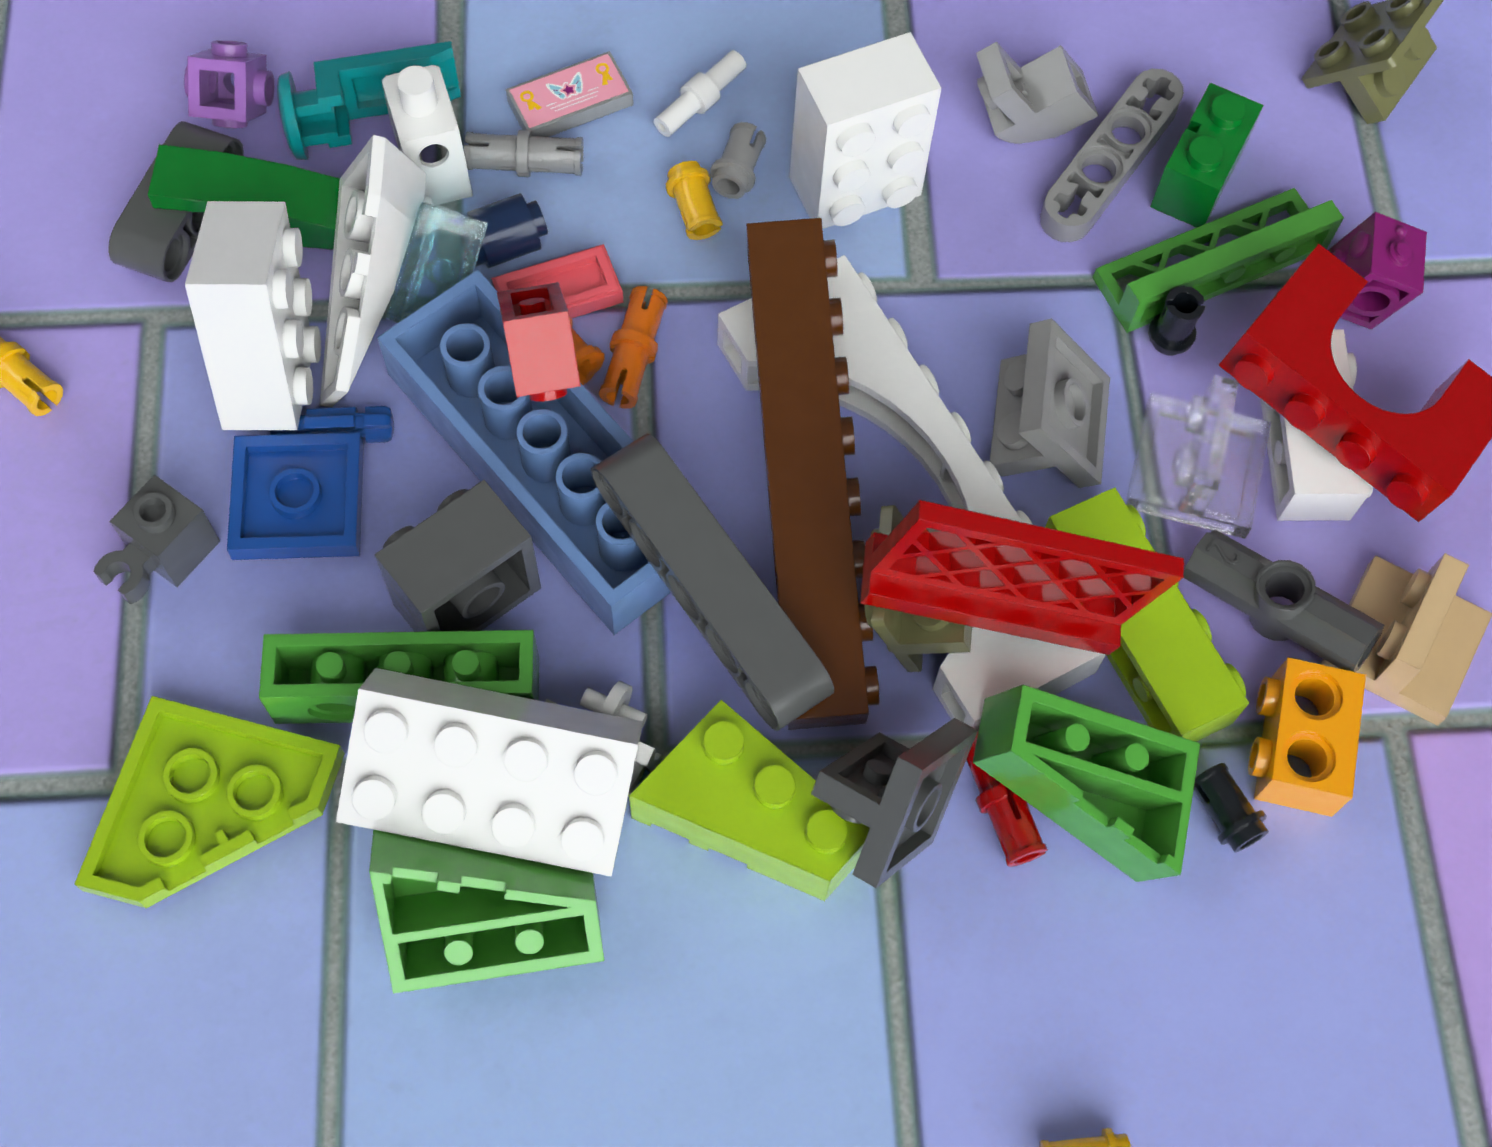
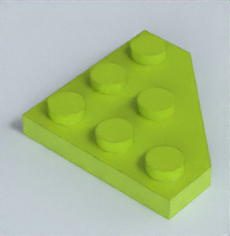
(199, 798)

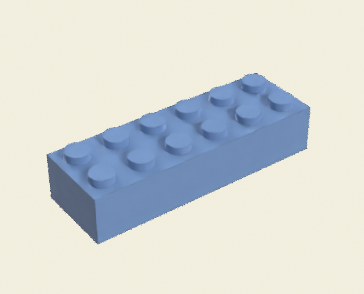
(529, 452)

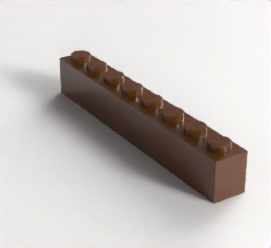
(806, 461)

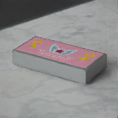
(570, 96)

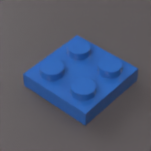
(296, 496)

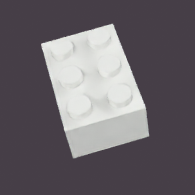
(863, 130)
(253, 314)

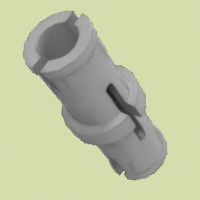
(524, 153)

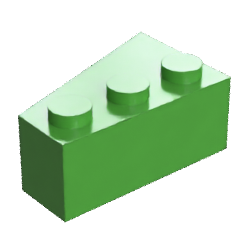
(1094, 775)
(477, 913)

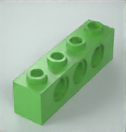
(320, 673)

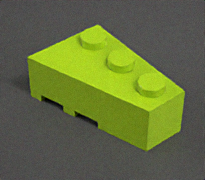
(750, 802)

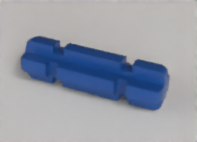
(374, 424)

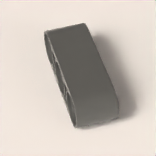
(164, 239)

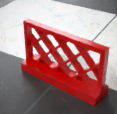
(1034, 588)

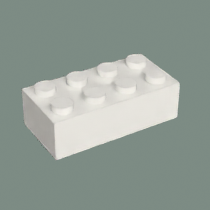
(488, 771)

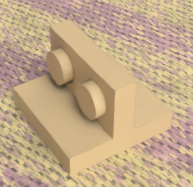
(1425, 634)

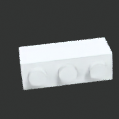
(1304, 475)

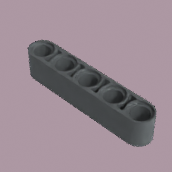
(712, 582)

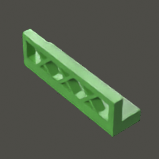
(1219, 268)

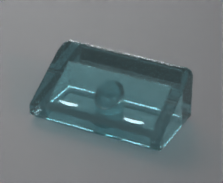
(437, 257)

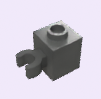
(160, 535)

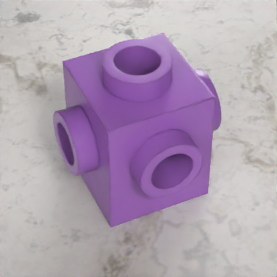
(210, 86)

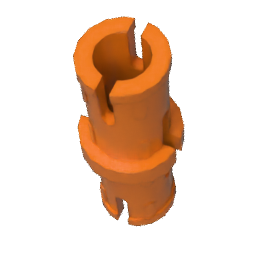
(633, 347)

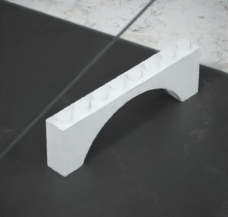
(906, 403)

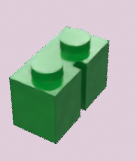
(1206, 155)

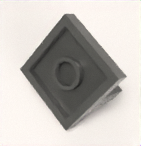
(896, 794)

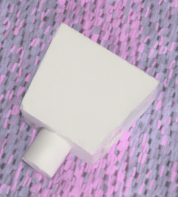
(424, 117)

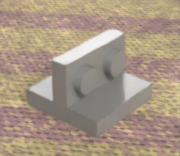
(1051, 409)

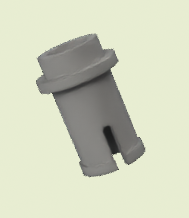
(733, 172)

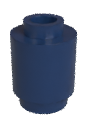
(511, 230)

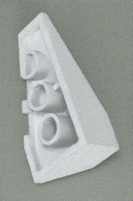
(372, 231)

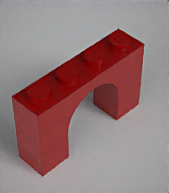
(1291, 367)

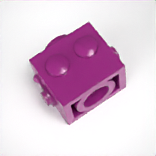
(1390, 260)

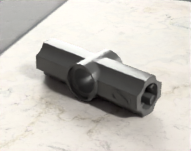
(1313, 621)

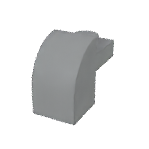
(1034, 99)

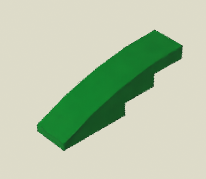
(190, 177)

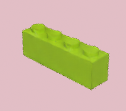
(1165, 646)

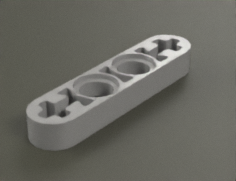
(1112, 154)

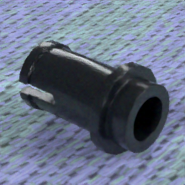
(1174, 328)
(1229, 808)

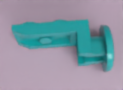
(349, 91)

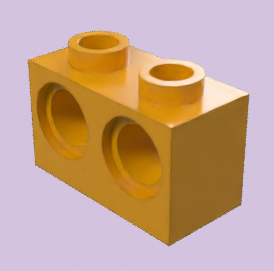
(1323, 740)

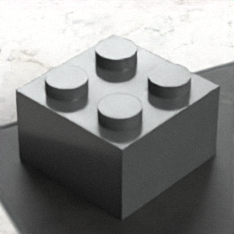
(460, 564)

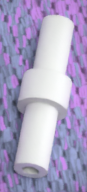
(700, 93)

